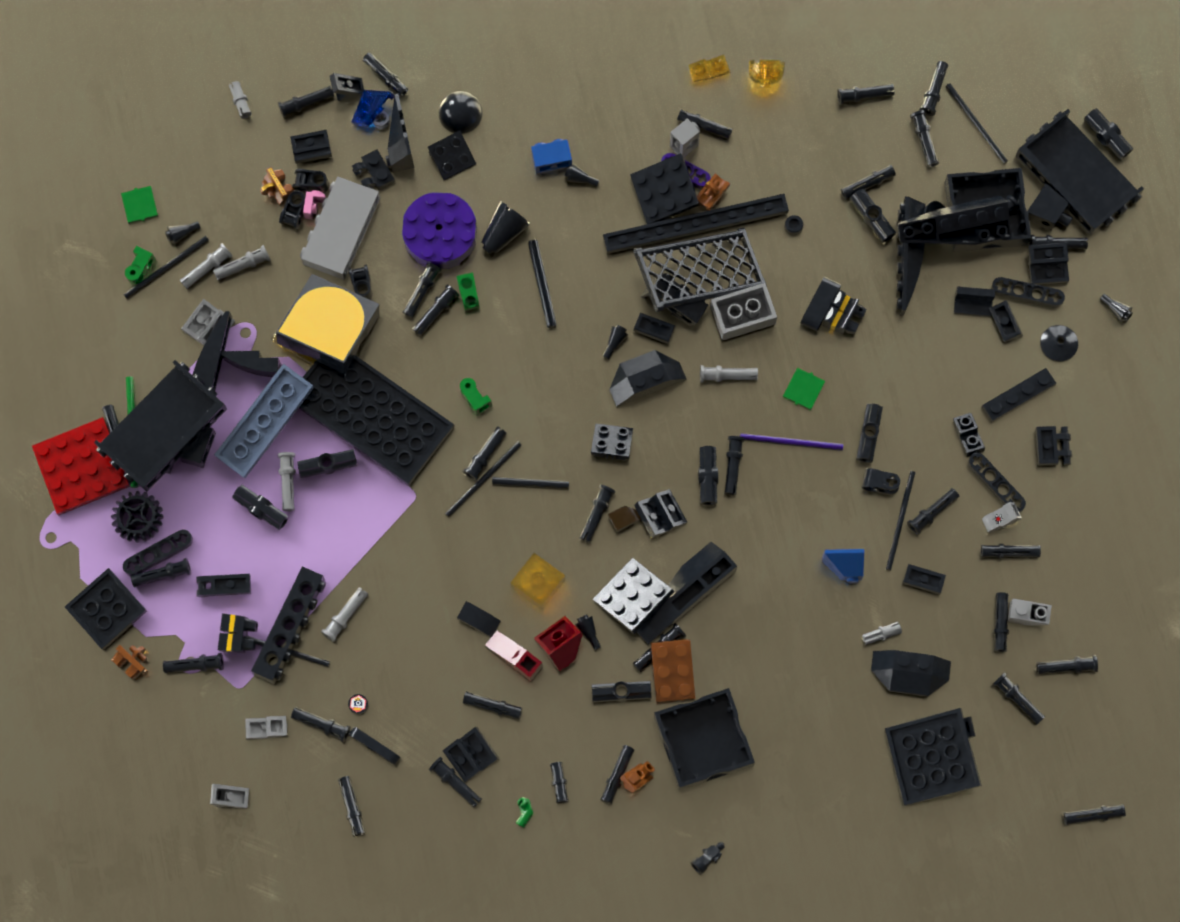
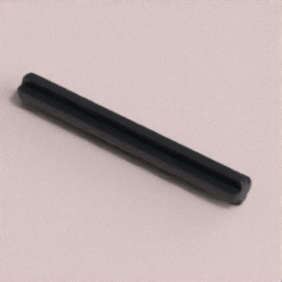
(542, 283)

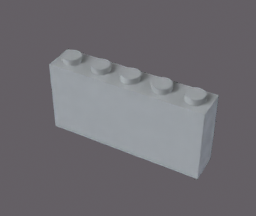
(340, 227)

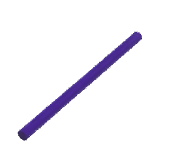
(792, 441)

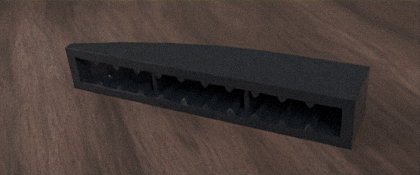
(210, 358)

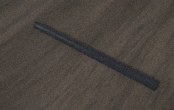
(960, 101)
(168, 265)
(483, 479)
(900, 520)
(296, 654)

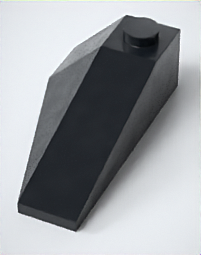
(398, 143)

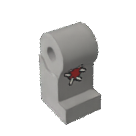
(1002, 517)

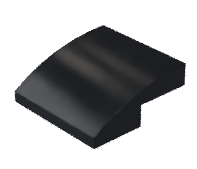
(1048, 263)
(660, 513)
(471, 754)

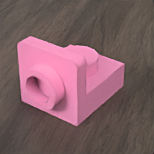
(311, 201)

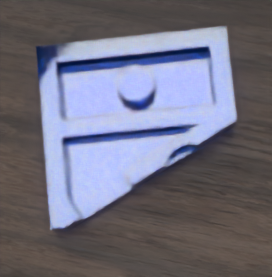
(370, 106)

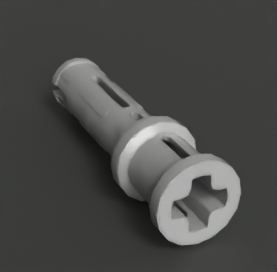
(250, 259)
(213, 260)
(718, 373)
(286, 472)
(339, 622)

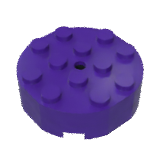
(439, 230)

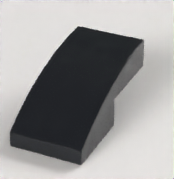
(478, 619)

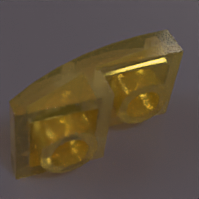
(709, 69)

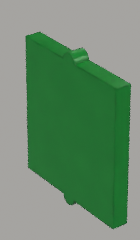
(139, 204)
(804, 388)

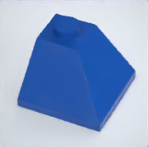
(845, 563)

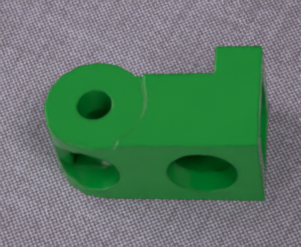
(140, 266)
(468, 291)
(473, 397)

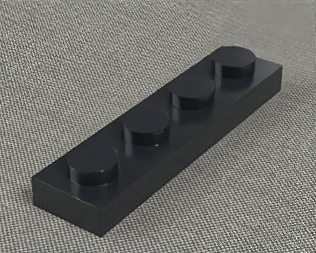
(1018, 395)

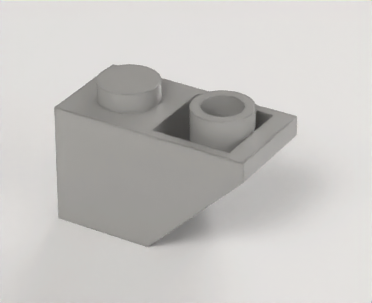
(1028, 613)

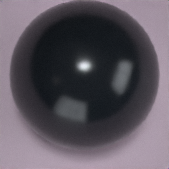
(460, 112)

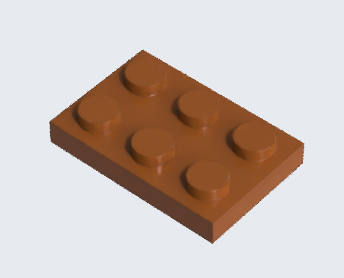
(673, 670)

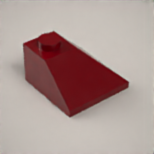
(560, 642)

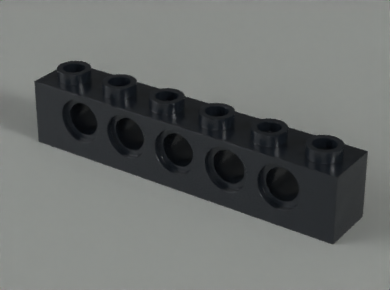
(305, 579)

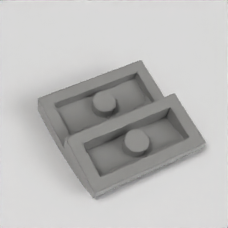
(203, 321)

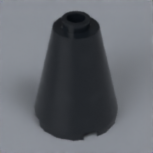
(503, 228)

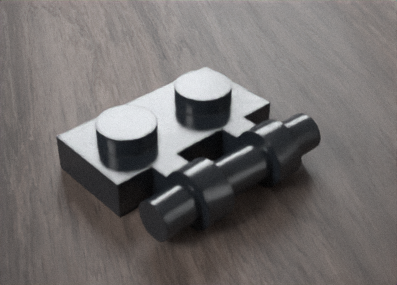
(1047, 445)

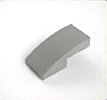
(266, 727)

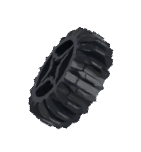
(132, 522)

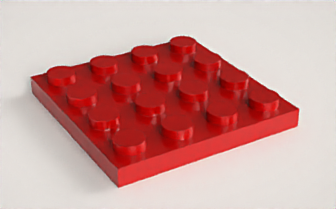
(74, 468)

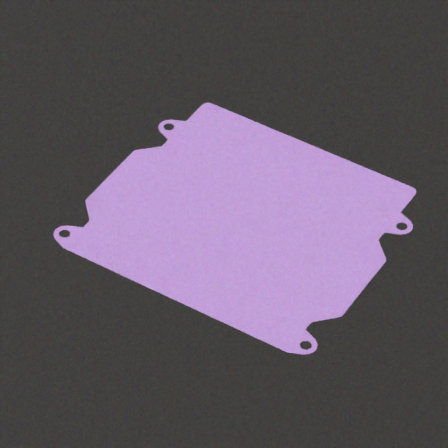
(328, 531)

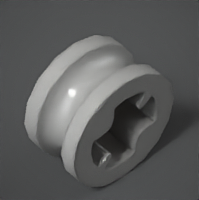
(383, 124)

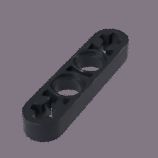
(1028, 289)
(999, 480)
(159, 556)

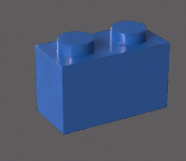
(551, 155)

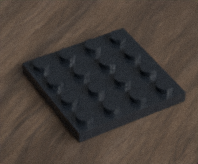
(933, 757)

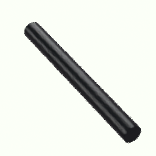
(530, 482)

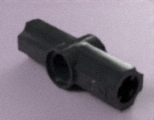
(1108, 133)
(866, 206)
(868, 443)
(339, 460)
(708, 475)
(260, 507)
(635, 691)

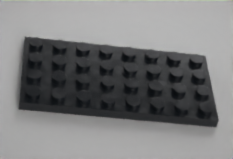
(376, 417)

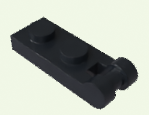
(224, 585)

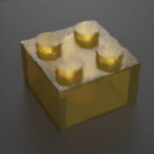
(537, 581)

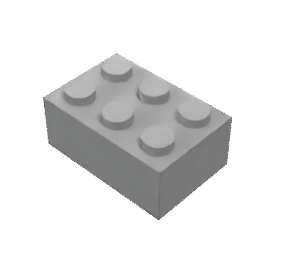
(743, 311)

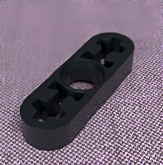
(374, 745)

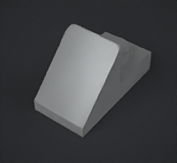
(229, 796)

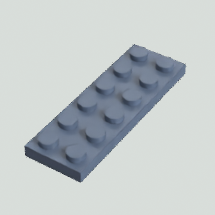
(264, 420)

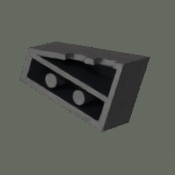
(688, 313)

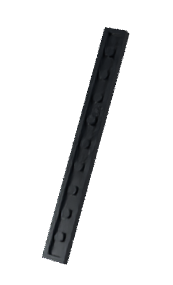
(695, 223)

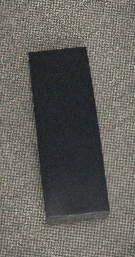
(252, 362)

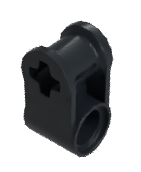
(306, 181)
(292, 213)
(361, 280)
(879, 481)

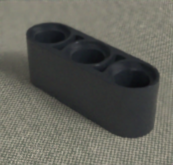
(820, 304)

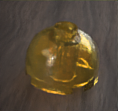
(766, 72)

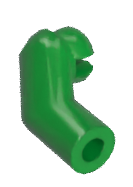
(526, 811)

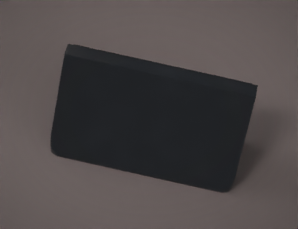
(1006, 321)

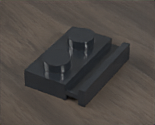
(311, 146)

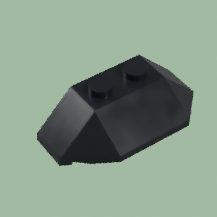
(645, 376)
(910, 671)

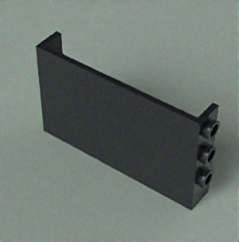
(1078, 173)
(162, 427)

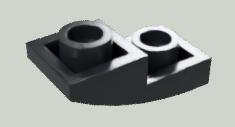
(968, 434)

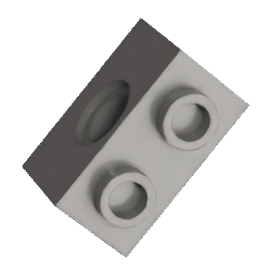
(685, 137)

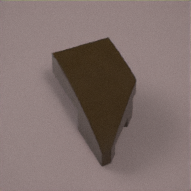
(624, 517)

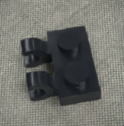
(376, 168)

